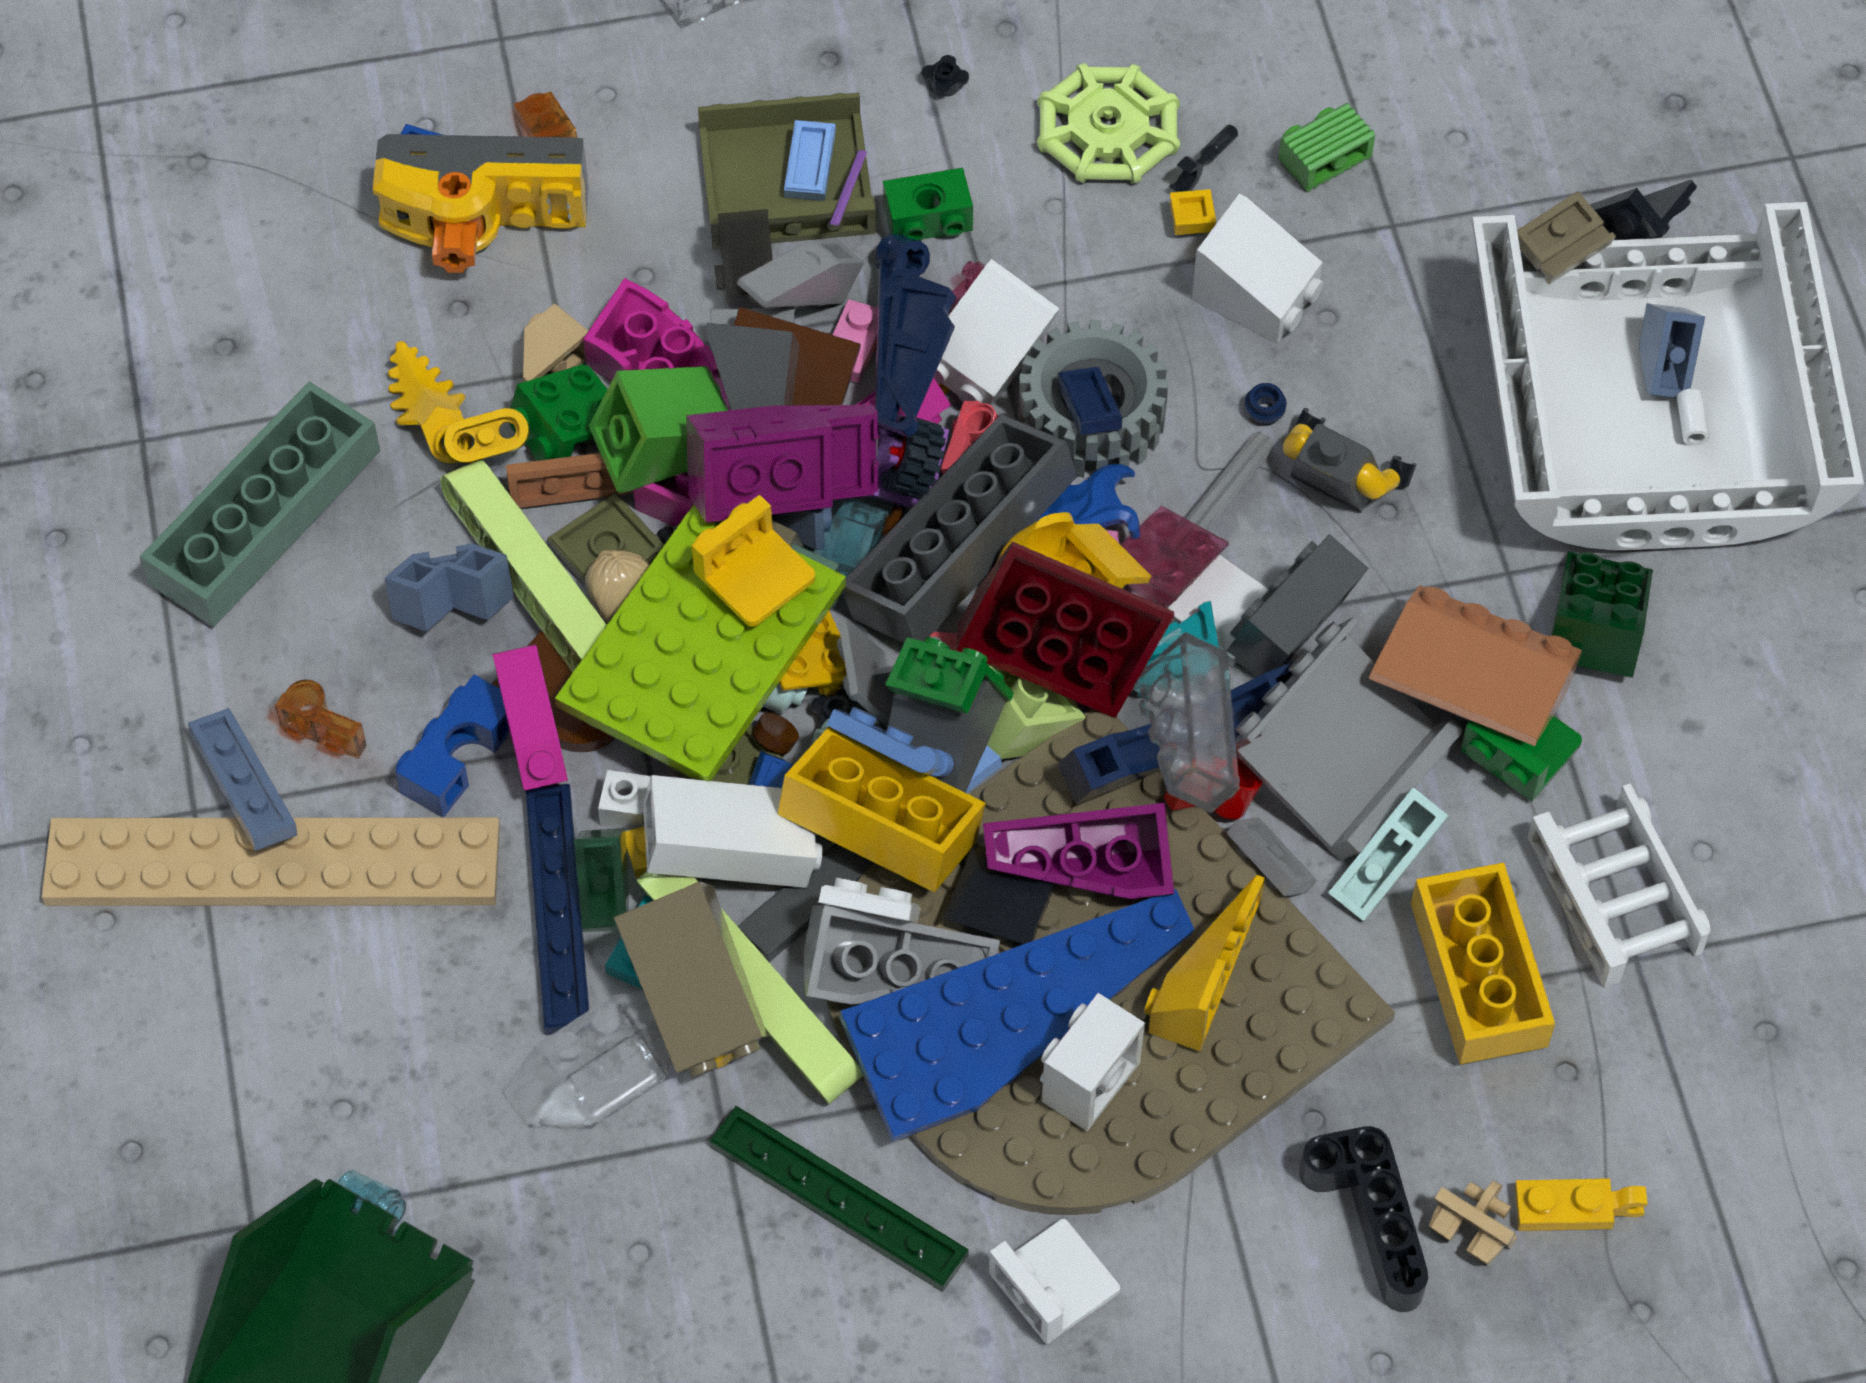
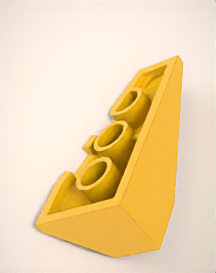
(1196, 983)

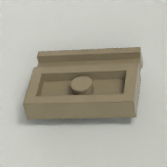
(1564, 237)

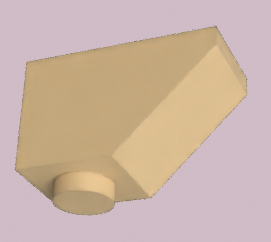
(552, 343)

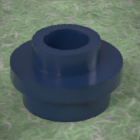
(1265, 394)

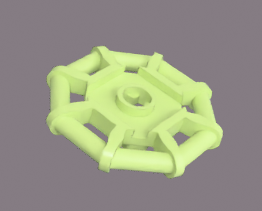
(1103, 140)

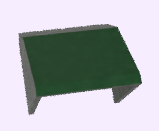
(330, 1296)

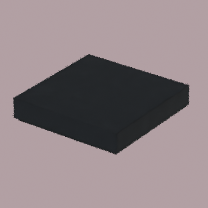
(997, 902)

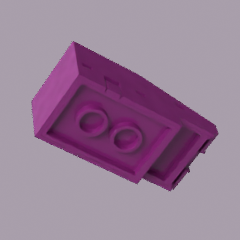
(784, 453)

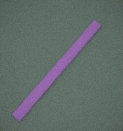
(847, 190)

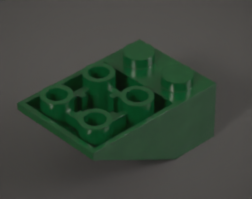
(1603, 611)

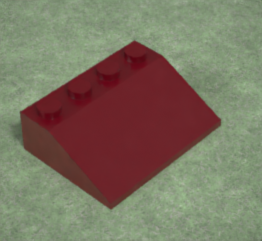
(1062, 628)

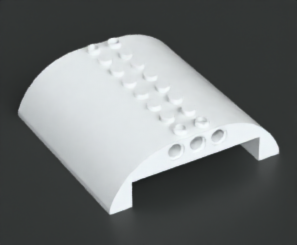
(1609, 461)

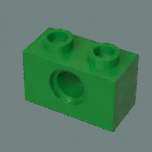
(928, 204)

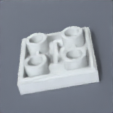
(853, 896)

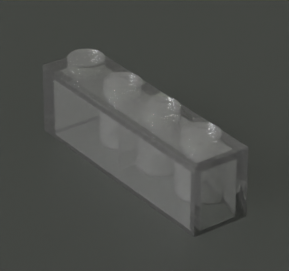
(1192, 721)

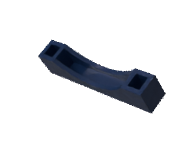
(1132, 755)

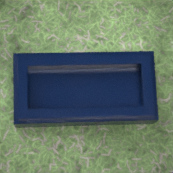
(1089, 400)

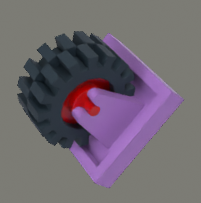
(909, 463)

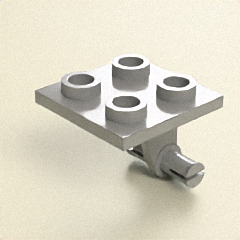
(865, 671)

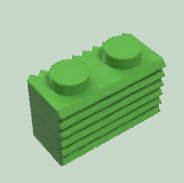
(1326, 146)

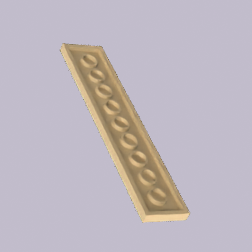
(321, 866)

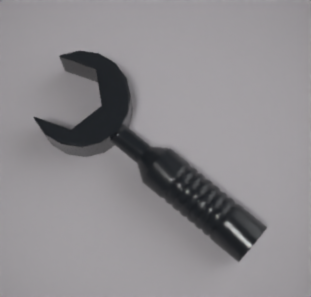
(1193, 168)

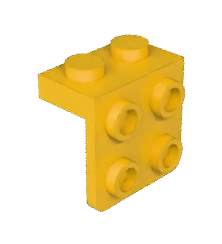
(750, 563)

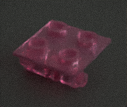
(1173, 552)

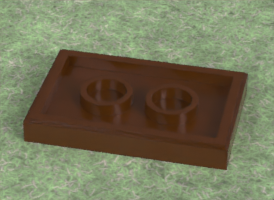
(823, 359)

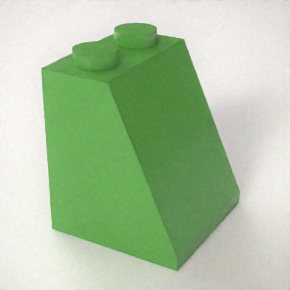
(644, 422)

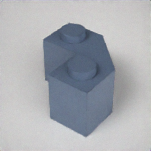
(429, 588)

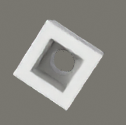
(623, 800)

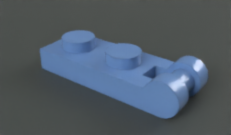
(892, 743)

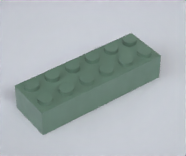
(260, 503)

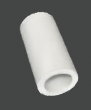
(1692, 416)

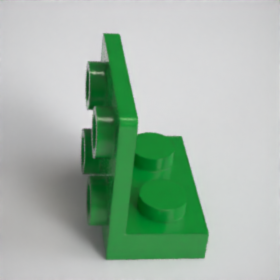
(943, 675)

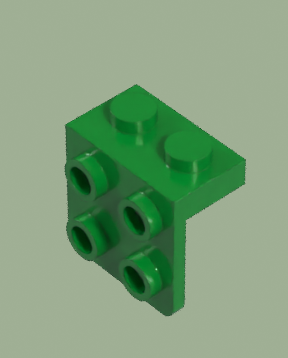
(558, 410)
(1519, 763)

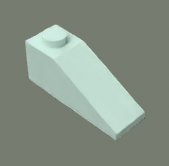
(1389, 854)

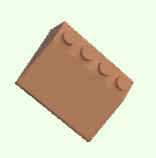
(1477, 664)

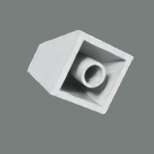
(1255, 272)
(992, 334)

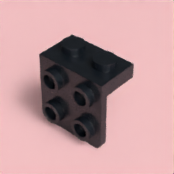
(1643, 217)

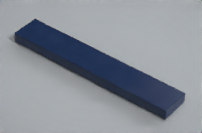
(557, 906)

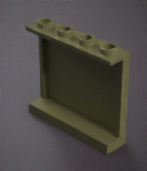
(748, 160)

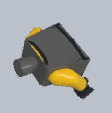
(1340, 464)

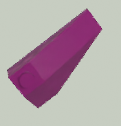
(1100, 851)

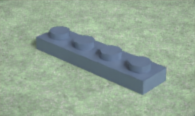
(242, 779)

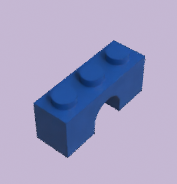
(429, 771)

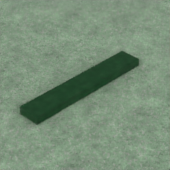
(839, 1198)

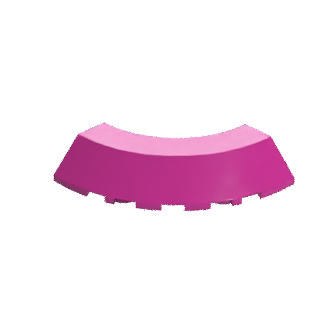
(640, 334)

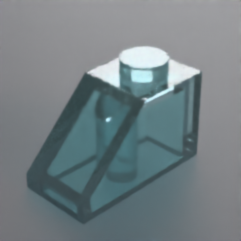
(853, 534)

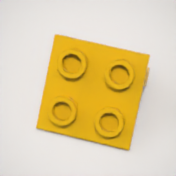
(818, 662)

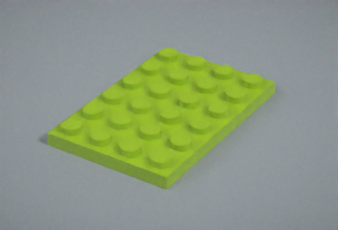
(682, 668)

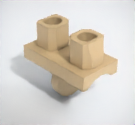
(1491, 1234)

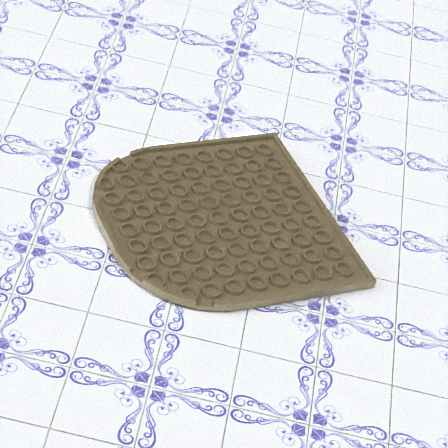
(1278, 1027)

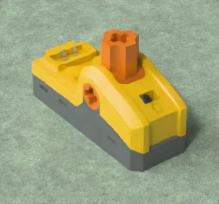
(464, 187)

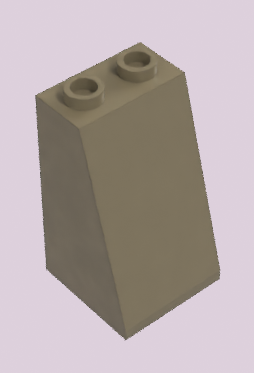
(692, 978)

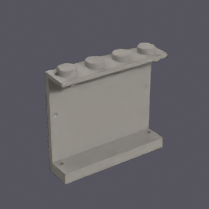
(1340, 743)

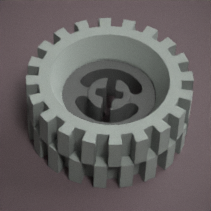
(1132, 378)

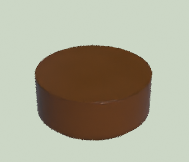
(775, 733)

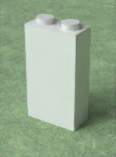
(725, 833)

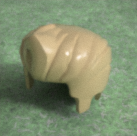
(612, 580)

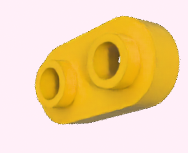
(486, 434)

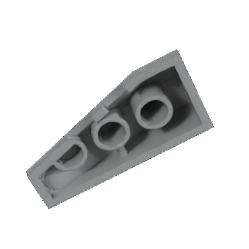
(867, 955)

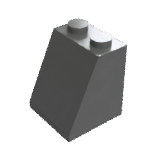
(755, 364)

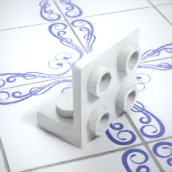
(1053, 1279)

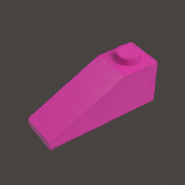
(529, 717)

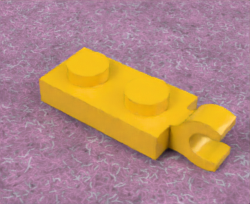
(1575, 1204)

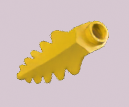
(425, 400)

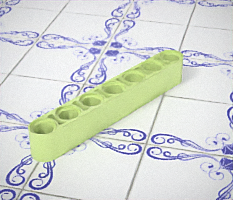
(534, 570)
(783, 1012)

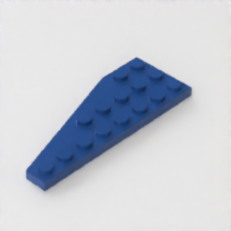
(975, 1029)

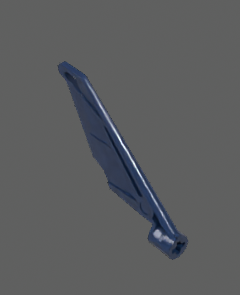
(910, 330)

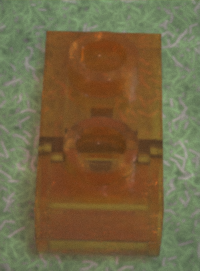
(544, 117)
(333, 731)

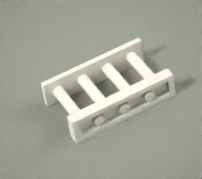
(1591, 916)

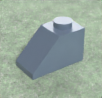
(1669, 348)

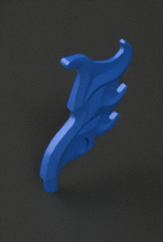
(1097, 502)

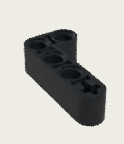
(1375, 1218)

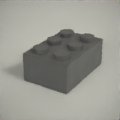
(1295, 606)

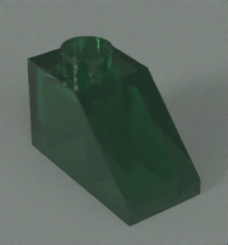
(602, 876)

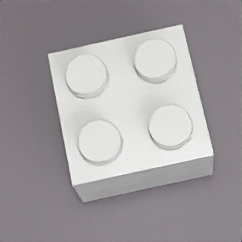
(1091, 1060)

